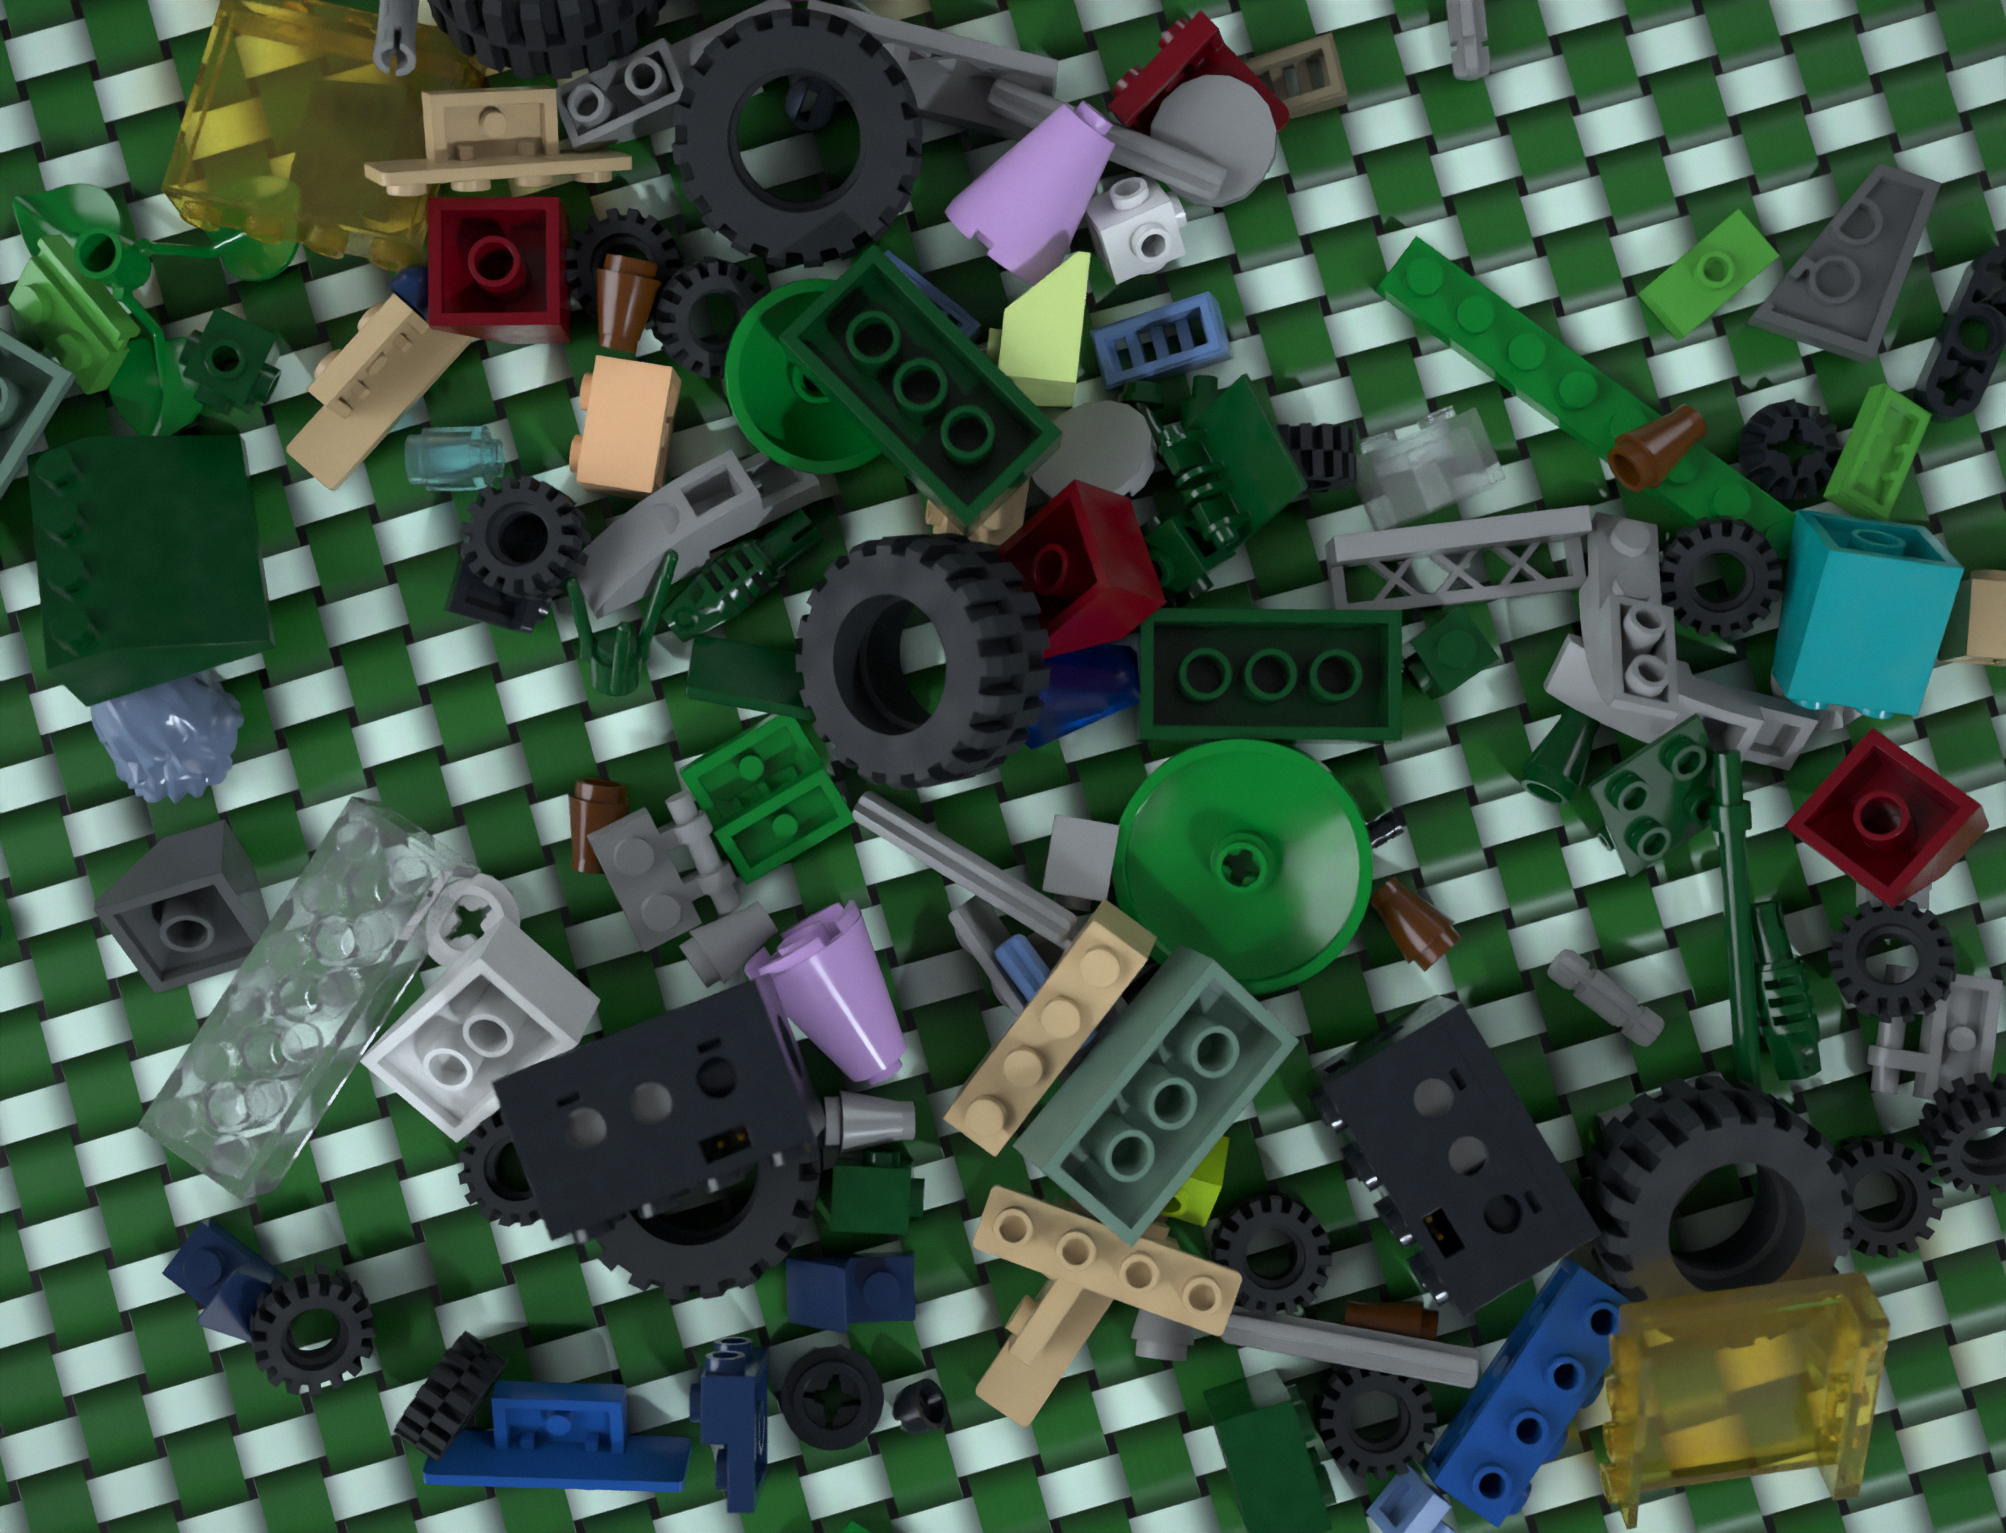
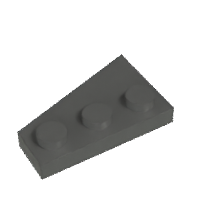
(1855, 269)

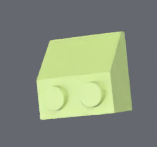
(1043, 335)

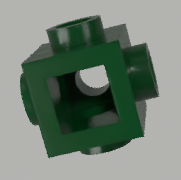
(229, 341)
(1182, 555)

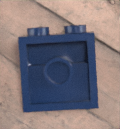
(733, 1412)

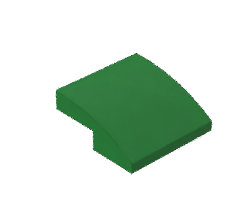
(767, 795)

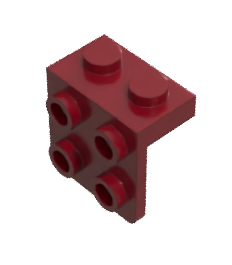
(1186, 53)

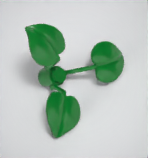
(150, 380)

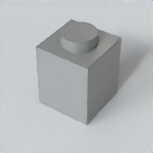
(1079, 861)

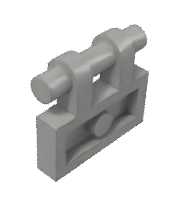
(645, 878)
(1953, 1039)

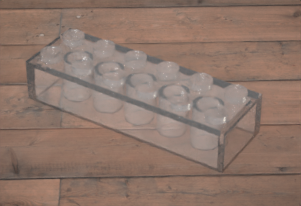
(309, 998)

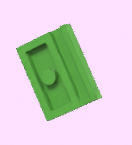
(73, 315)

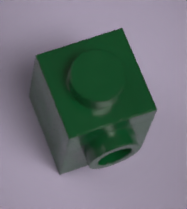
(1446, 654)
(875, 1193)

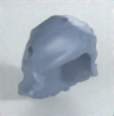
(171, 736)

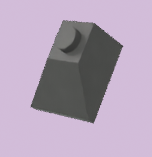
(187, 908)

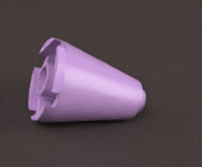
(1037, 192)
(836, 991)

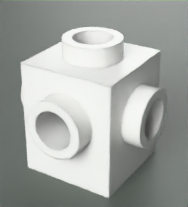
(1135, 227)

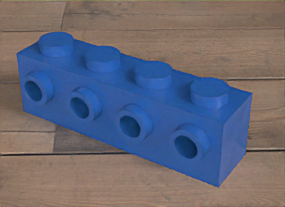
(1529, 1395)

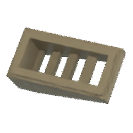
(1298, 56)

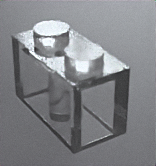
(1426, 469)

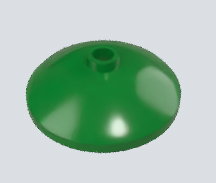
(769, 393)

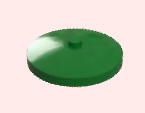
(1246, 860)

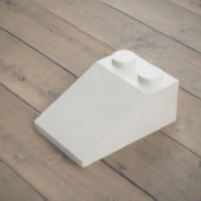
(478, 1022)

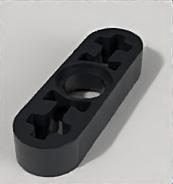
(1949, 352)

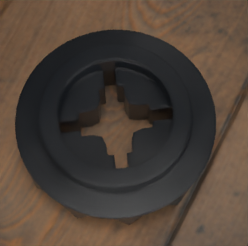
(1772, 469)
(807, 1413)

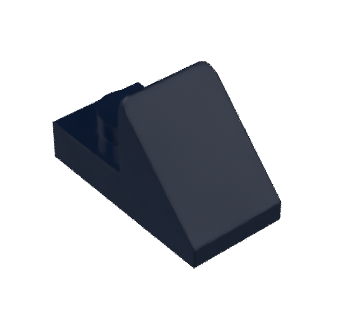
(222, 1277)
(850, 1288)

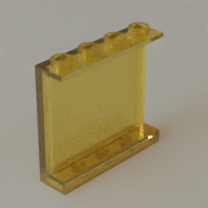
(290, 118)
(1744, 1387)

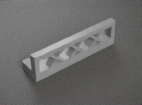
(949, 93)
(1460, 537)

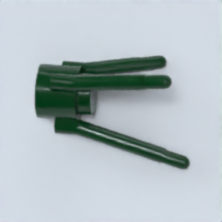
(617, 654)

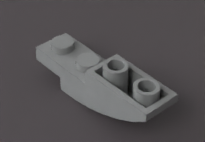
(639, 90)
(691, 518)
(1622, 619)
(1757, 724)

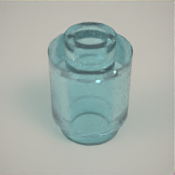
(454, 458)

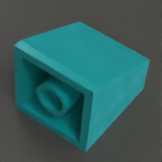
(1862, 613)

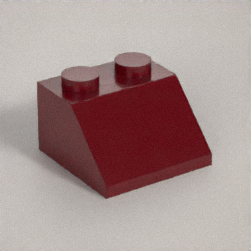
(499, 268)
(1085, 568)
(1888, 820)

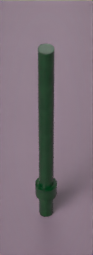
(1731, 820)

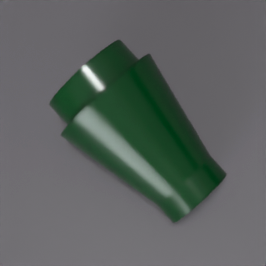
(1561, 759)

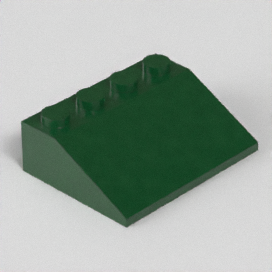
(146, 560)

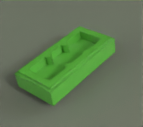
(1708, 275)
(1877, 454)

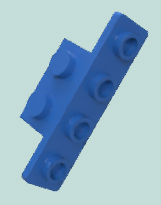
(562, 1440)

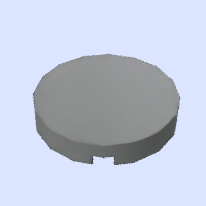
(1223, 124)
(1101, 446)

